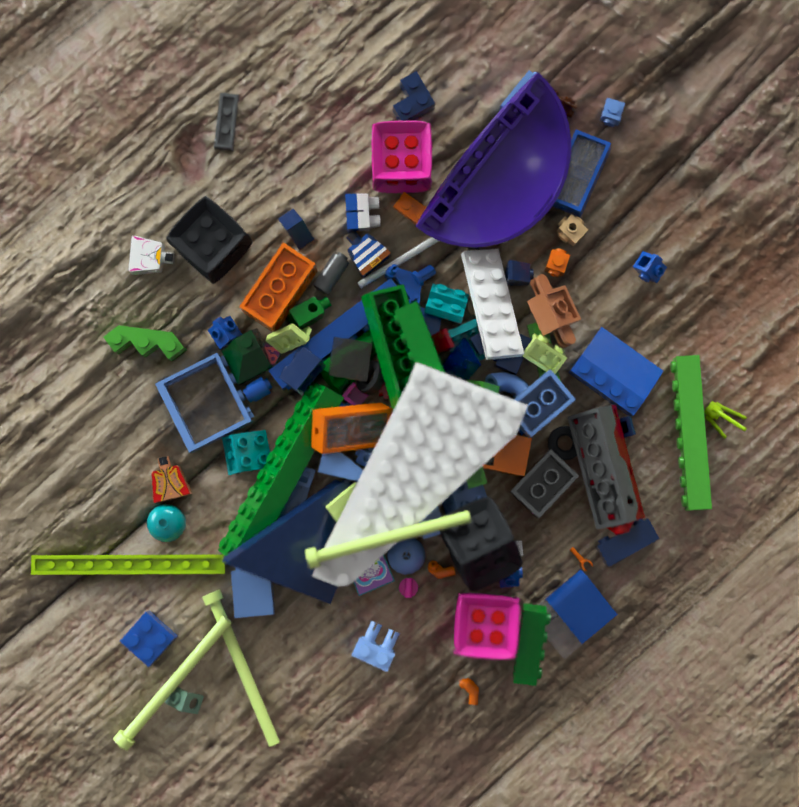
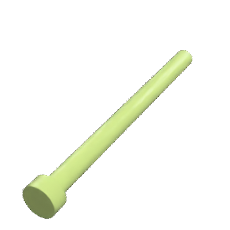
(315, 557)
(213, 600)
(125, 738)

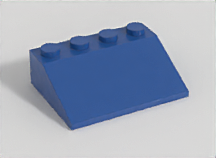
(616, 372)

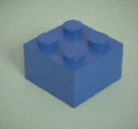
(148, 638)

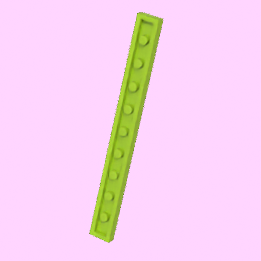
(127, 564)

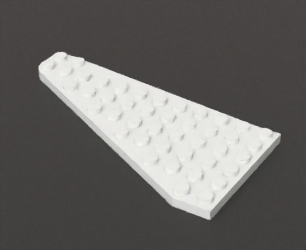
(427, 450)

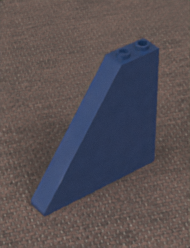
(280, 548)

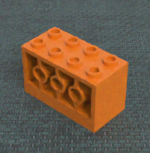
(279, 288)

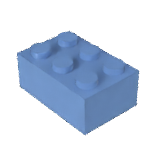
(545, 401)

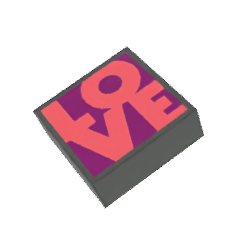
(272, 353)

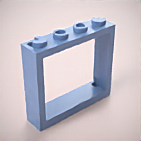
(163, 385)

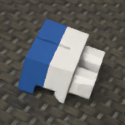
(358, 212)

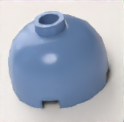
(410, 565)

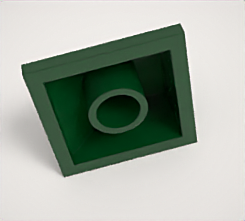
(246, 357)

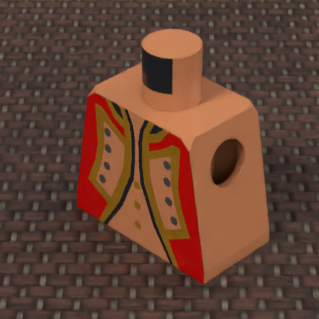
(169, 482)

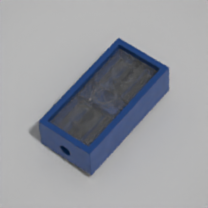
(585, 167)

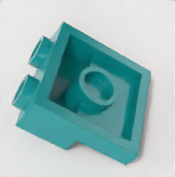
(446, 303)

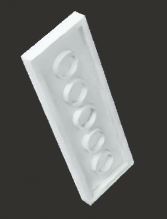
(492, 304)

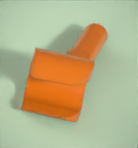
(580, 559)

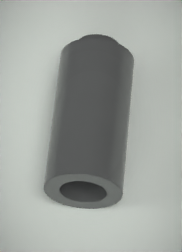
(331, 273)

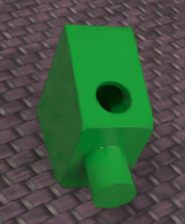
(303, 317)

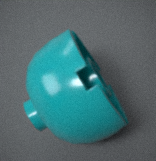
(166, 523)

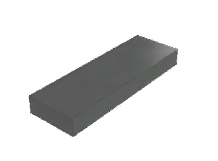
(226, 121)

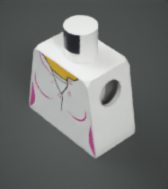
(148, 256)

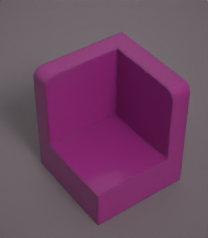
(354, 395)

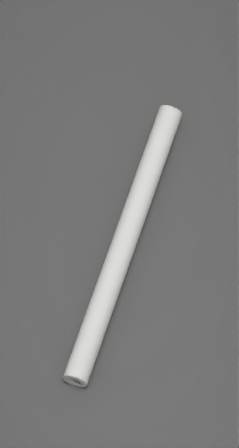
(398, 261)

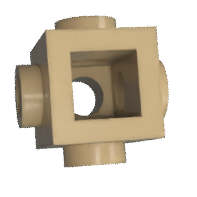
(568, 235)

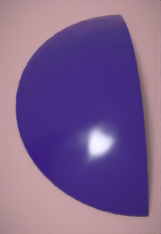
(506, 174)

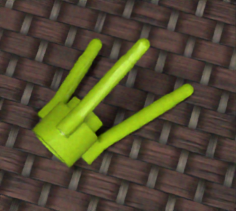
(715, 410)

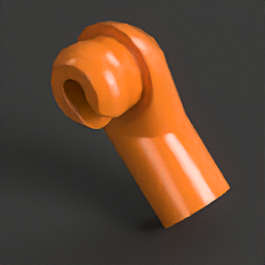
(440, 572)
(472, 688)

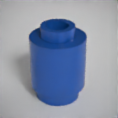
(257, 389)

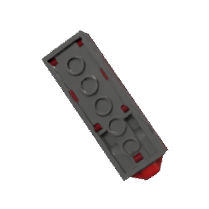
(606, 469)

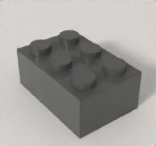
(544, 484)

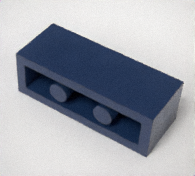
(623, 545)

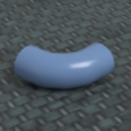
(508, 382)

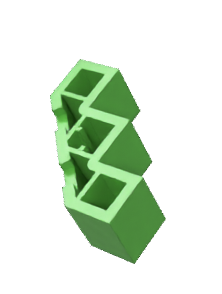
(145, 341)

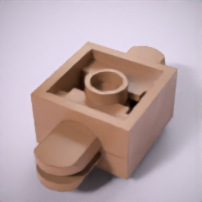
(553, 310)

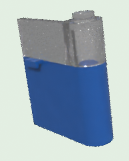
(575, 613)

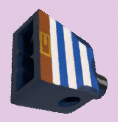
(366, 253)

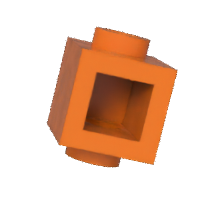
(557, 262)

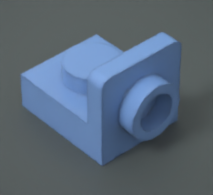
(612, 112)

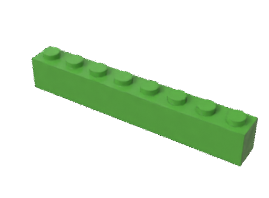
(692, 433)

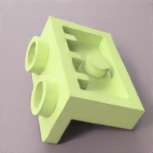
(288, 338)
(545, 354)

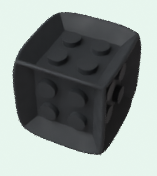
(209, 239)
(484, 547)

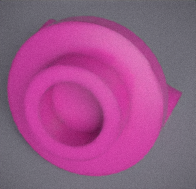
(408, 587)

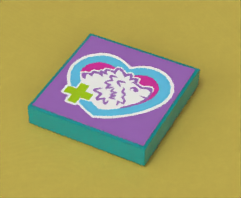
(374, 577)

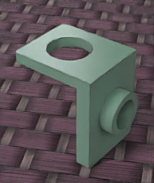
(181, 701)

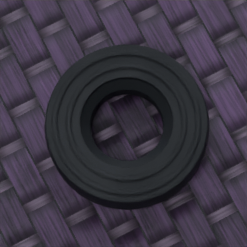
(377, 381)
(553, 443)

